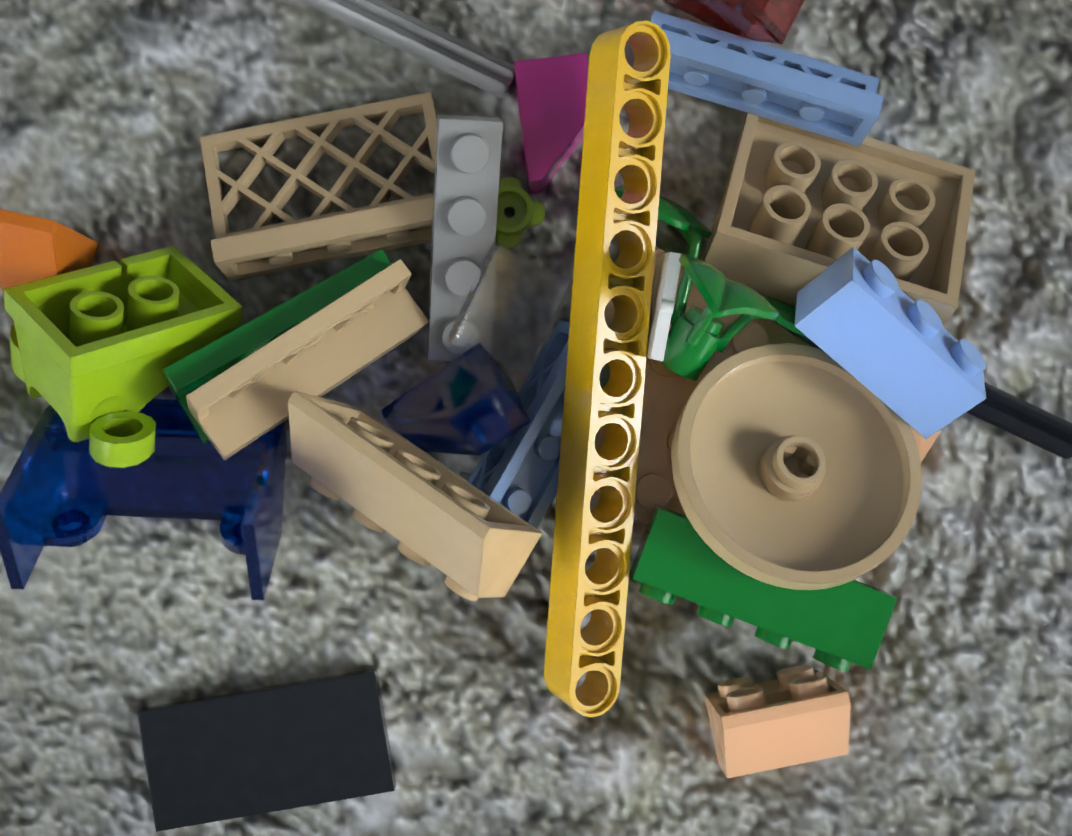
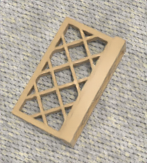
(324, 234)

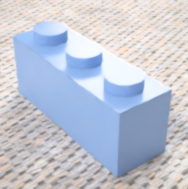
(891, 343)

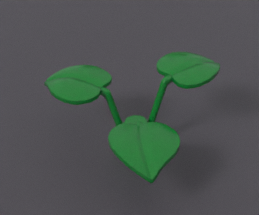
(697, 334)

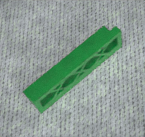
(233, 347)

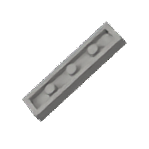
(462, 219)

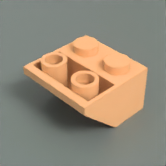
(778, 721)

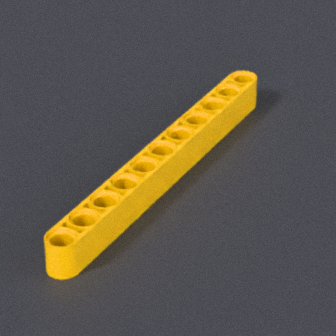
(592, 345)

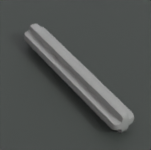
(423, 42)

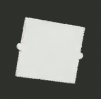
(662, 303)

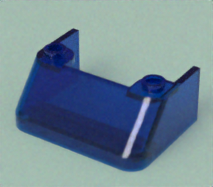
(64, 495)

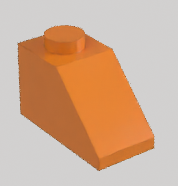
(39, 249)

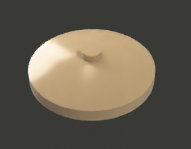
(795, 468)

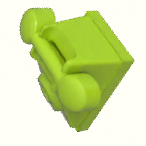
(104, 336)

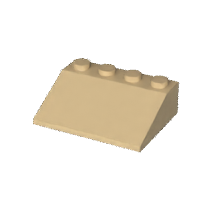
(808, 199)

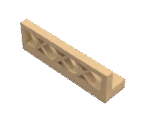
(307, 359)

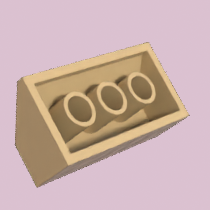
(409, 496)

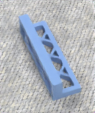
(770, 81)

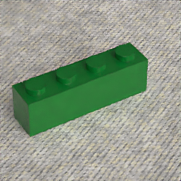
(838, 621)

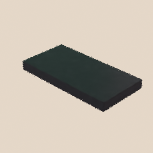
(266, 749)

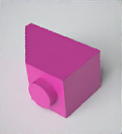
(550, 112)

